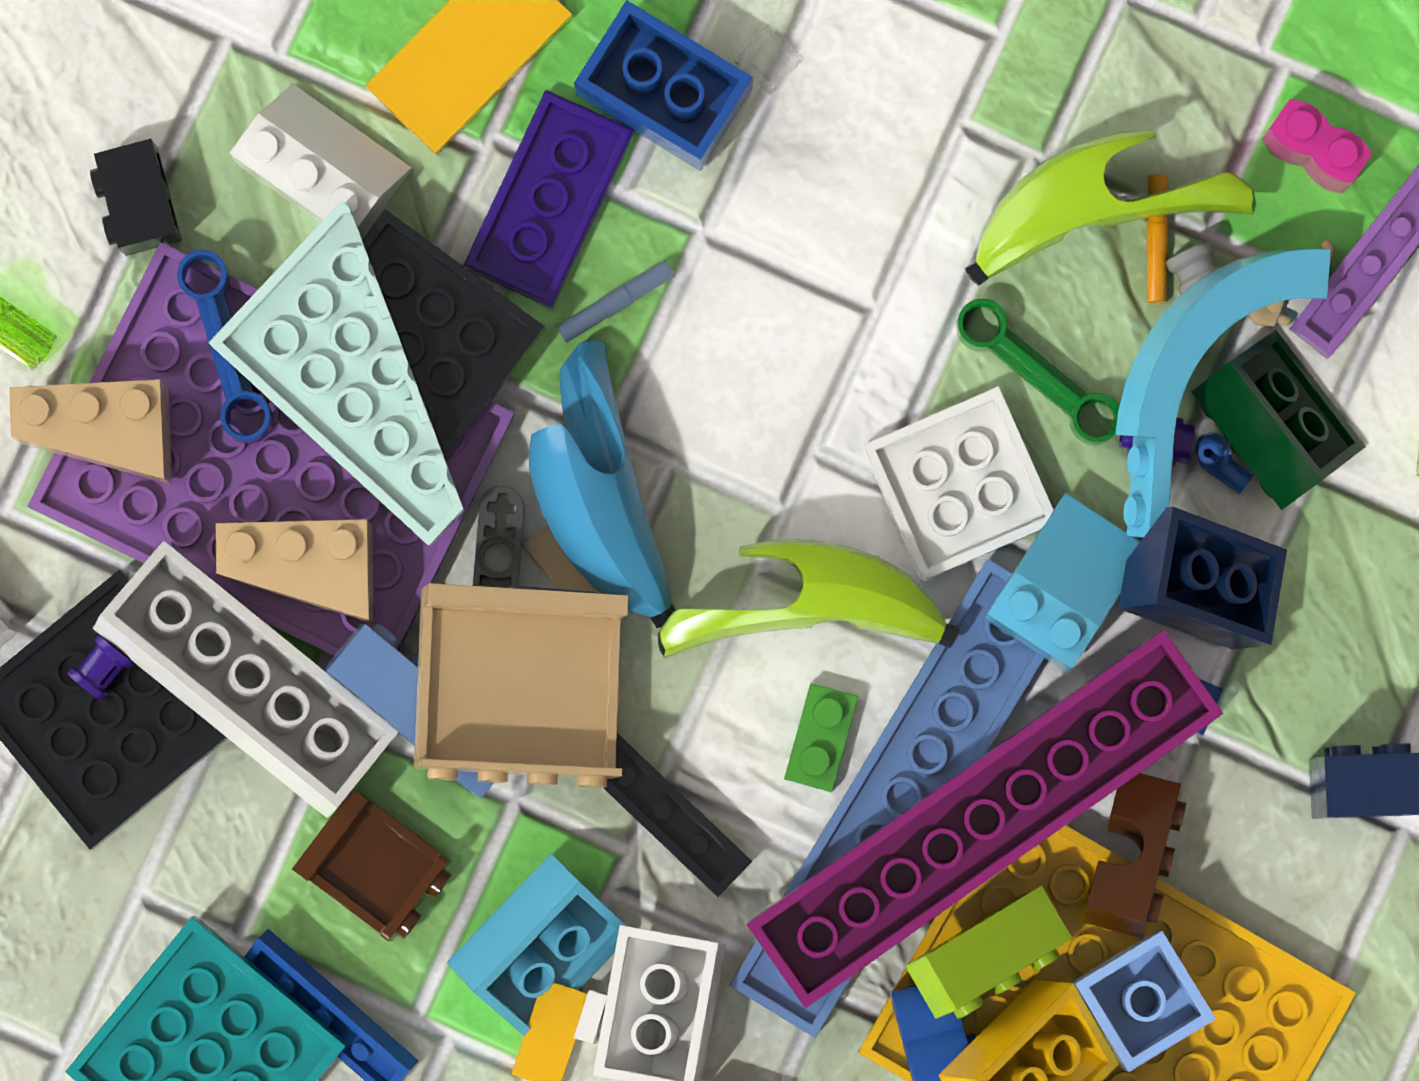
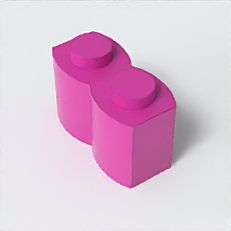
(1306, 139)

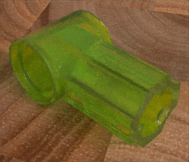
(23, 336)

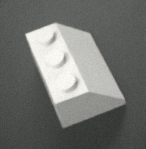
(318, 159)
(659, 1007)

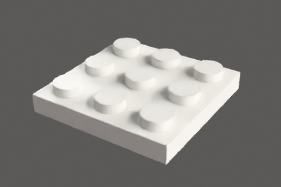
(959, 484)

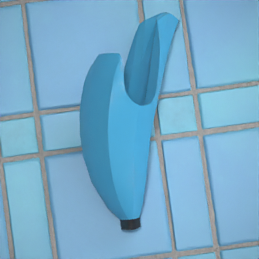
(592, 492)

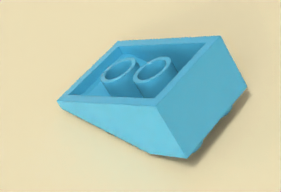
(1064, 584)

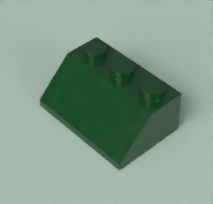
(1278, 419)

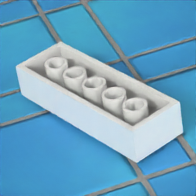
(245, 679)

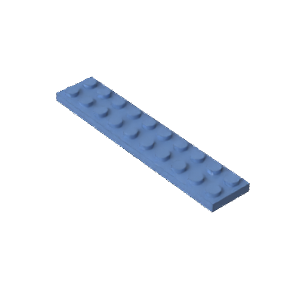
(933, 735)

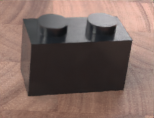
(135, 197)

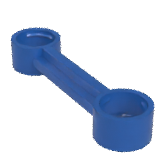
(214, 315)

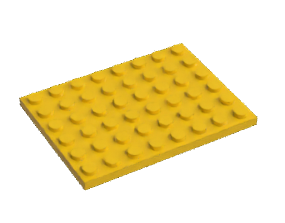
(1266, 1003)

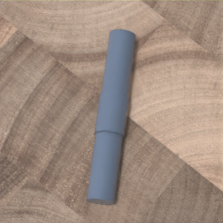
(615, 301)

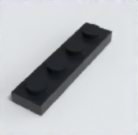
(675, 821)

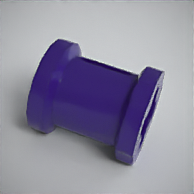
(100, 667)

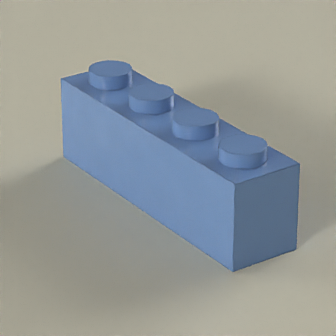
(386, 684)

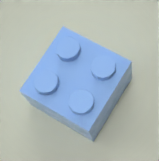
(1143, 1000)

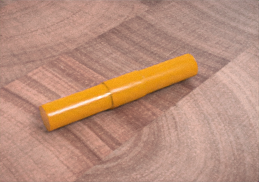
(1157, 247)

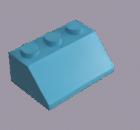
(538, 937)

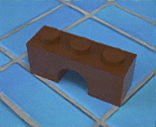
(1124, 894)

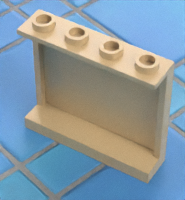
(518, 684)

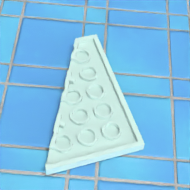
(335, 365)

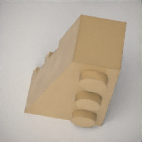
(101, 423)
(303, 560)

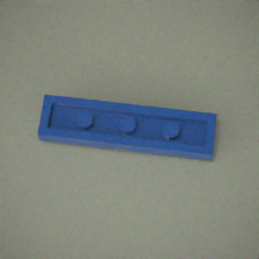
(370, 1048)

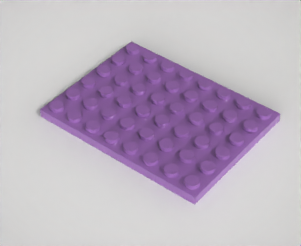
(240, 482)

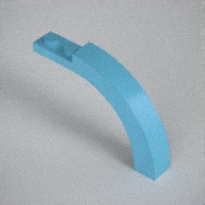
(1176, 347)

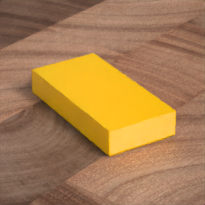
(551, 1037)

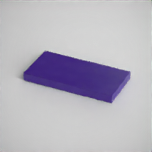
(548, 199)

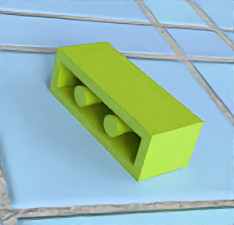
(990, 954)

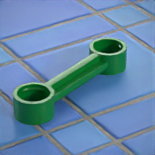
(1037, 371)

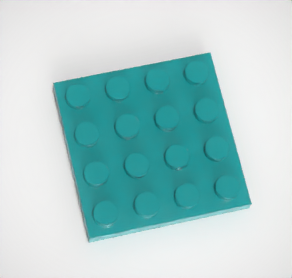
(207, 1018)

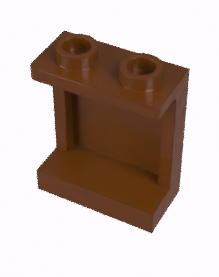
(374, 866)

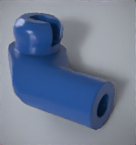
(1217, 460)

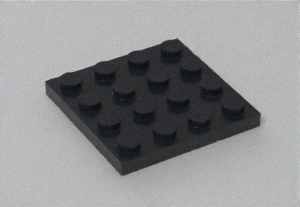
(451, 324)
(89, 754)

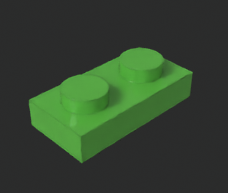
(821, 737)

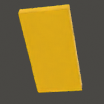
(463, 63)

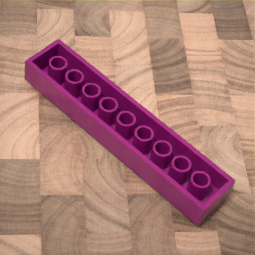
(984, 818)

